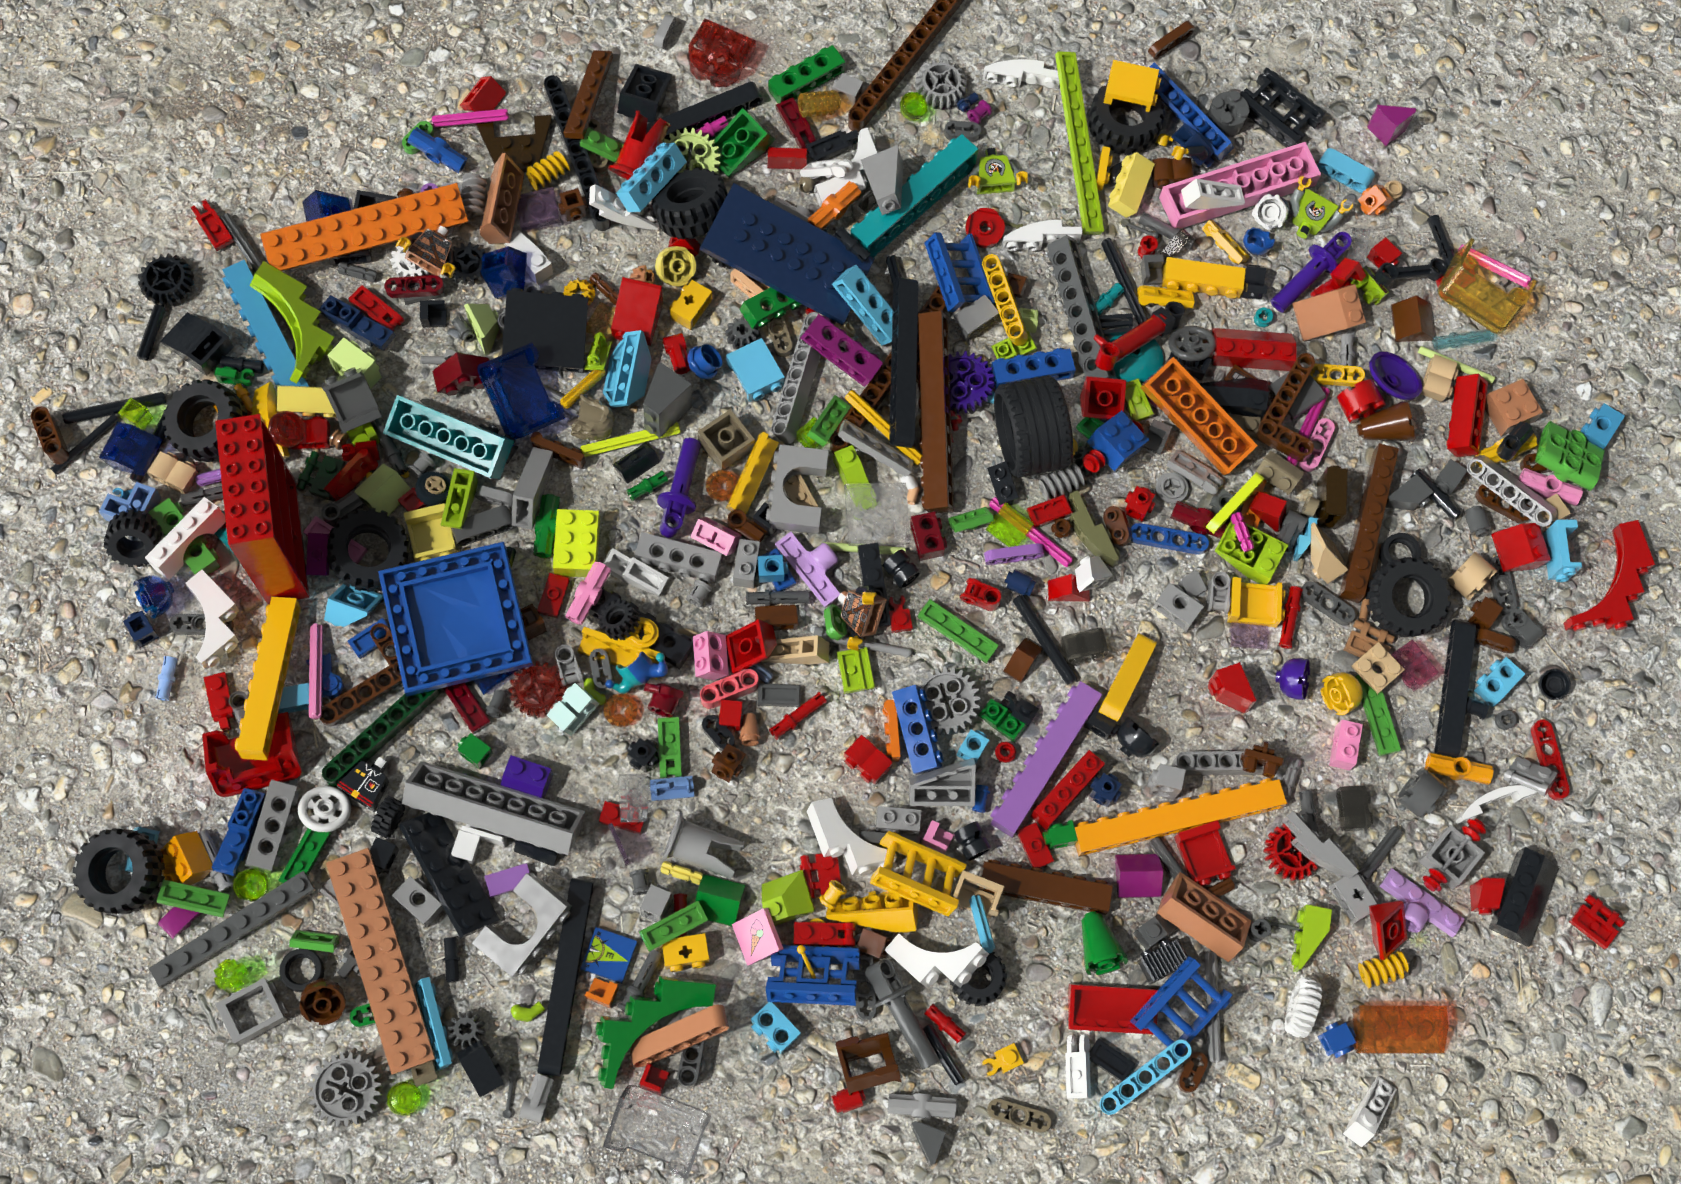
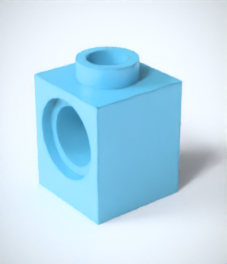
(966, 752)

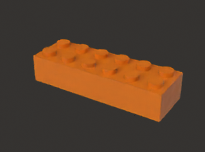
(1198, 416)

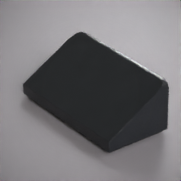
(636, 462)
(538, 853)

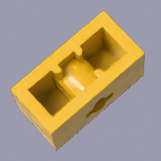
(691, 304)
(694, 943)

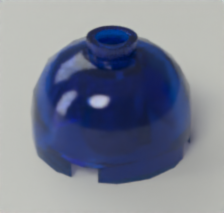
(154, 594)

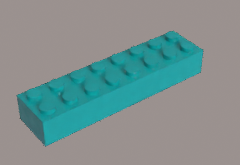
(918, 195)

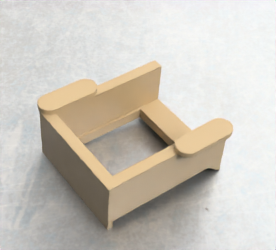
(964, 892)

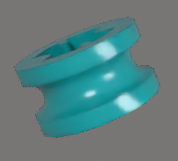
(1267, 312)

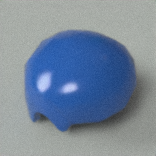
(1258, 241)

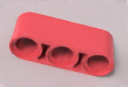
(735, 680)

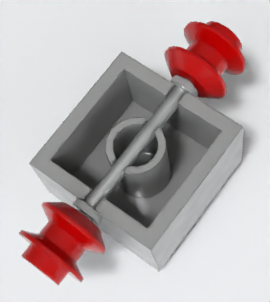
(1452, 855)

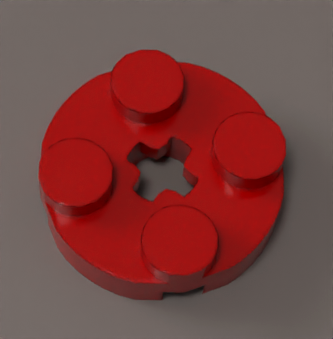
(994, 222)

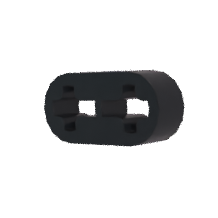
(714, 736)

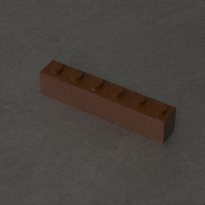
(1048, 888)

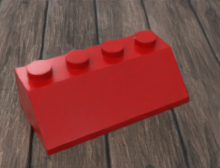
(1254, 349)

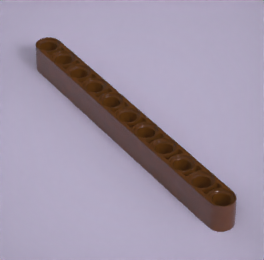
(903, 57)
(874, 386)

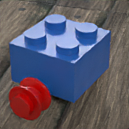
(1115, 443)

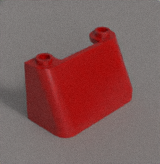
(232, 774)

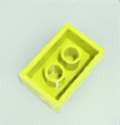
(576, 542)

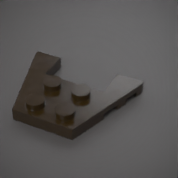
(522, 149)

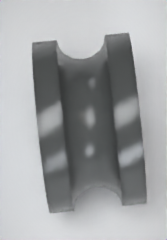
(1510, 715)

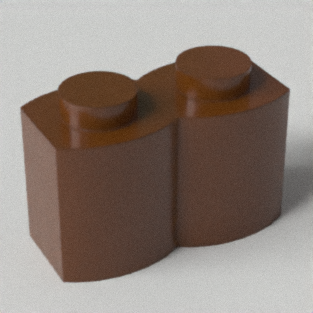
(1169, 171)

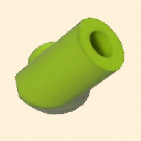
(589, 687)

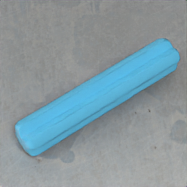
(982, 923)

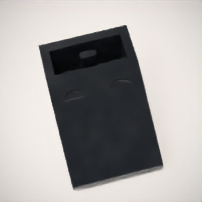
(198, 343)

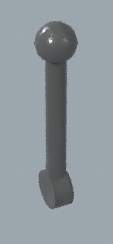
(1124, 223)
(1283, 925)
(507, 1113)

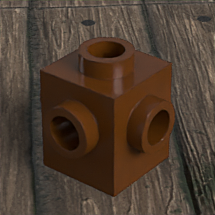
(572, 205)
(728, 763)

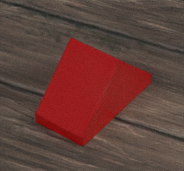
(1269, 509)
(1065, 589)

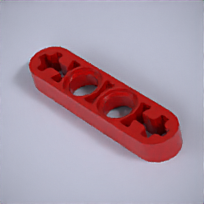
(1553, 759)

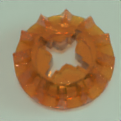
(721, 477)
(623, 701)

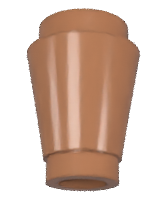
(749, 731)

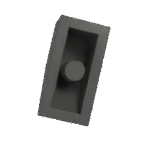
(1410, 495)
(1154, 931)

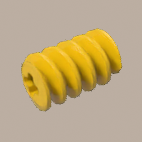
(547, 168)
(1382, 969)

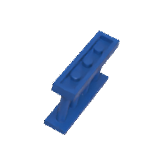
(946, 275)
(1174, 986)

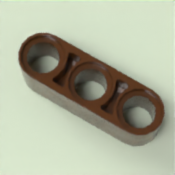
(49, 435)

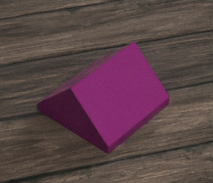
(1390, 122)
(1138, 875)

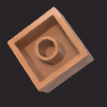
(1511, 405)

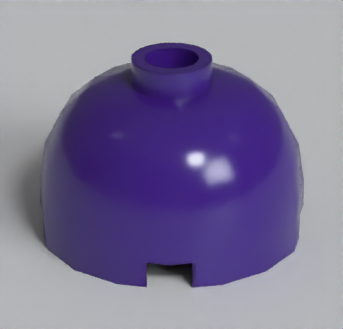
(1294, 678)

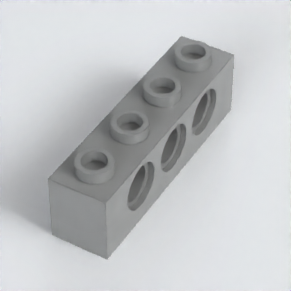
(650, 543)
(276, 792)

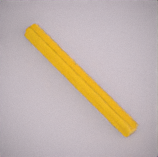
(879, 422)

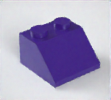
(527, 777)

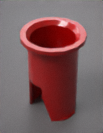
(639, 145)

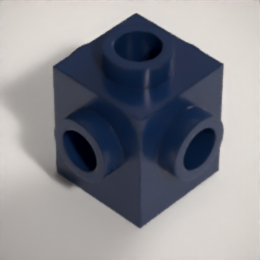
(1100, 794)

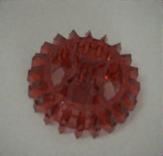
(530, 692)

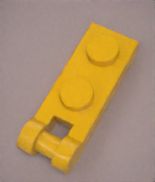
(1162, 296)

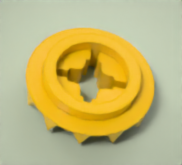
(587, 289)
(649, 639)

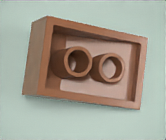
(1329, 312)

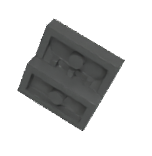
(1308, 397)

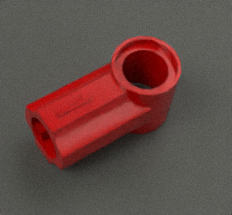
(676, 349)

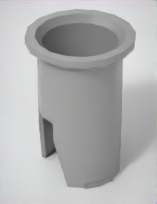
(691, 842)

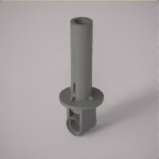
(891, 993)

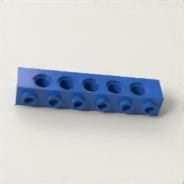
(1190, 114)

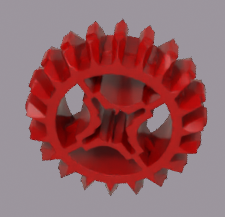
(1295, 860)

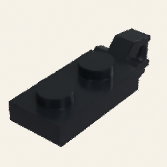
(831, 145)

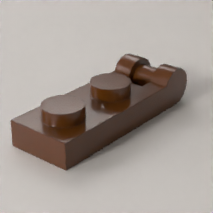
(570, 456)

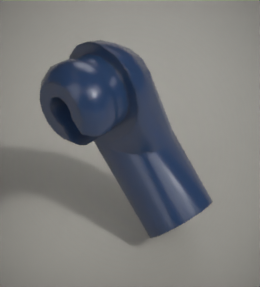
(965, 103)

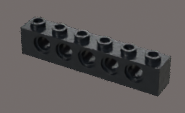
(674, 655)

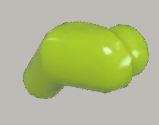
(526, 1014)

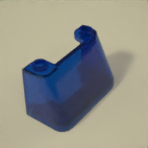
(519, 392)

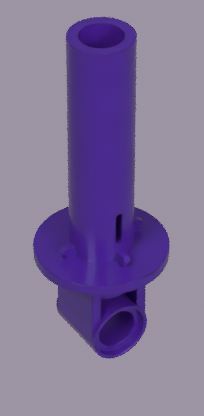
(1323, 259)
(676, 502)

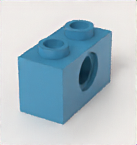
(1607, 419)

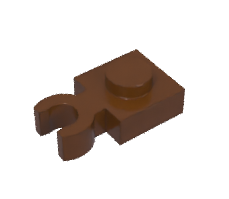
(1018, 285)

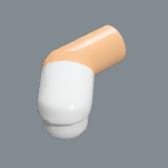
(913, 488)

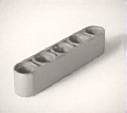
(1501, 490)
(1214, 759)

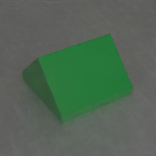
(720, 899)

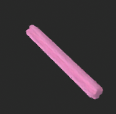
(315, 671)

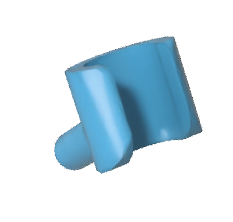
(124, 494)

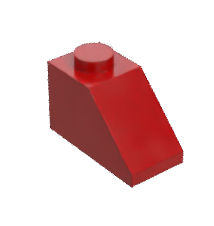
(1486, 895)

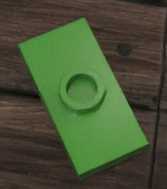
(970, 519)

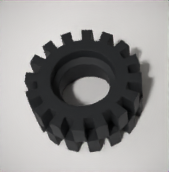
(623, 627)
(388, 817)

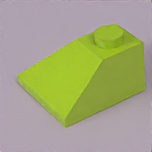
(787, 898)

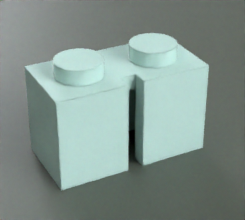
(573, 709)

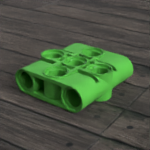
(1570, 456)

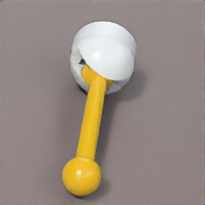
(801, 950)

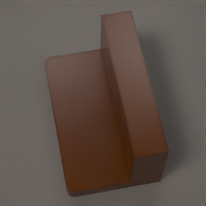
(780, 616)

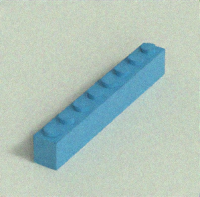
(262, 324)

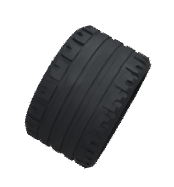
(1033, 426)

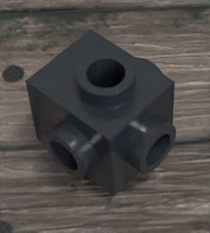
(644, 761)

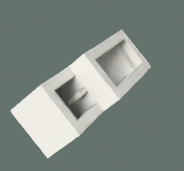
(635, 572)

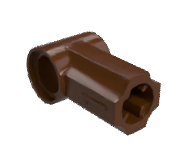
(747, 528)

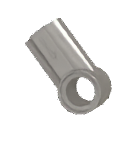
(536, 1104)

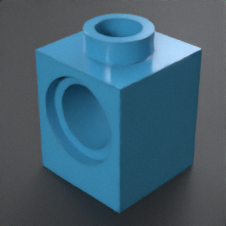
(768, 576)

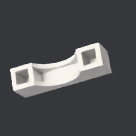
(169, 552)

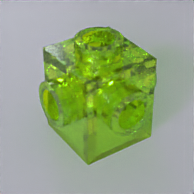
(236, 981)

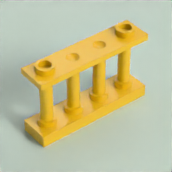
(910, 889)

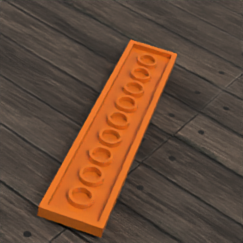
(363, 228)

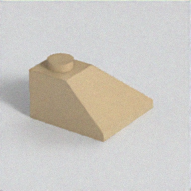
(1325, 556)

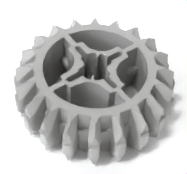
(943, 91)

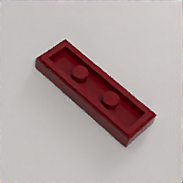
(467, 707)

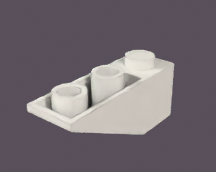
(1370, 1112)

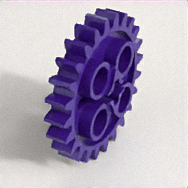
(963, 381)

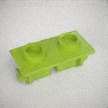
(598, 353)

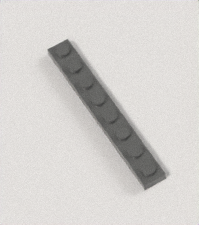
(232, 929)

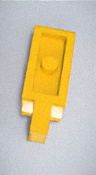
(1226, 242)

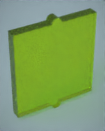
(1009, 526)

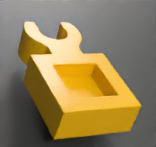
(1006, 1059)

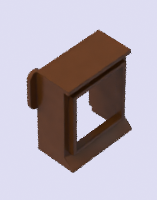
(854, 1049)

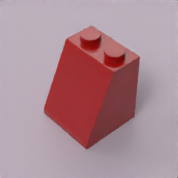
(637, 309)

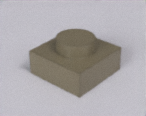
(424, 1073)

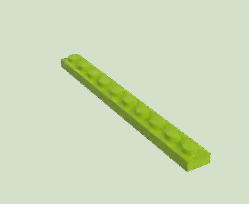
(1079, 143)

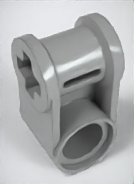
(1219, 597)
(568, 668)

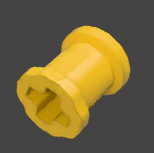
(833, 894)

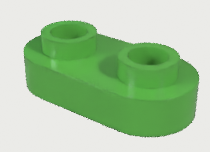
(834, 623)

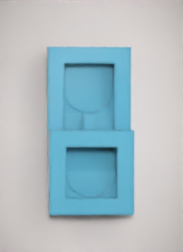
(1303, 541)

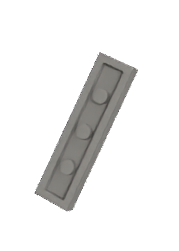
(874, 447)

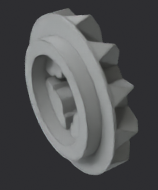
(1176, 481)

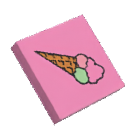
(757, 936)

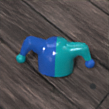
(639, 672)

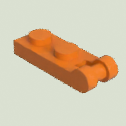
(891, 729)

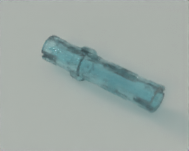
(1462, 339)

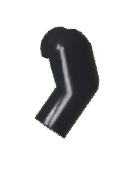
(1114, 171)

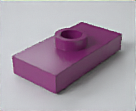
(317, 554)

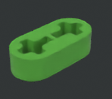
(421, 125)

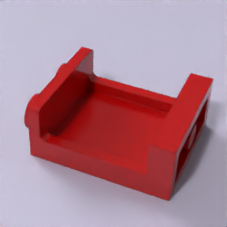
(1204, 853)

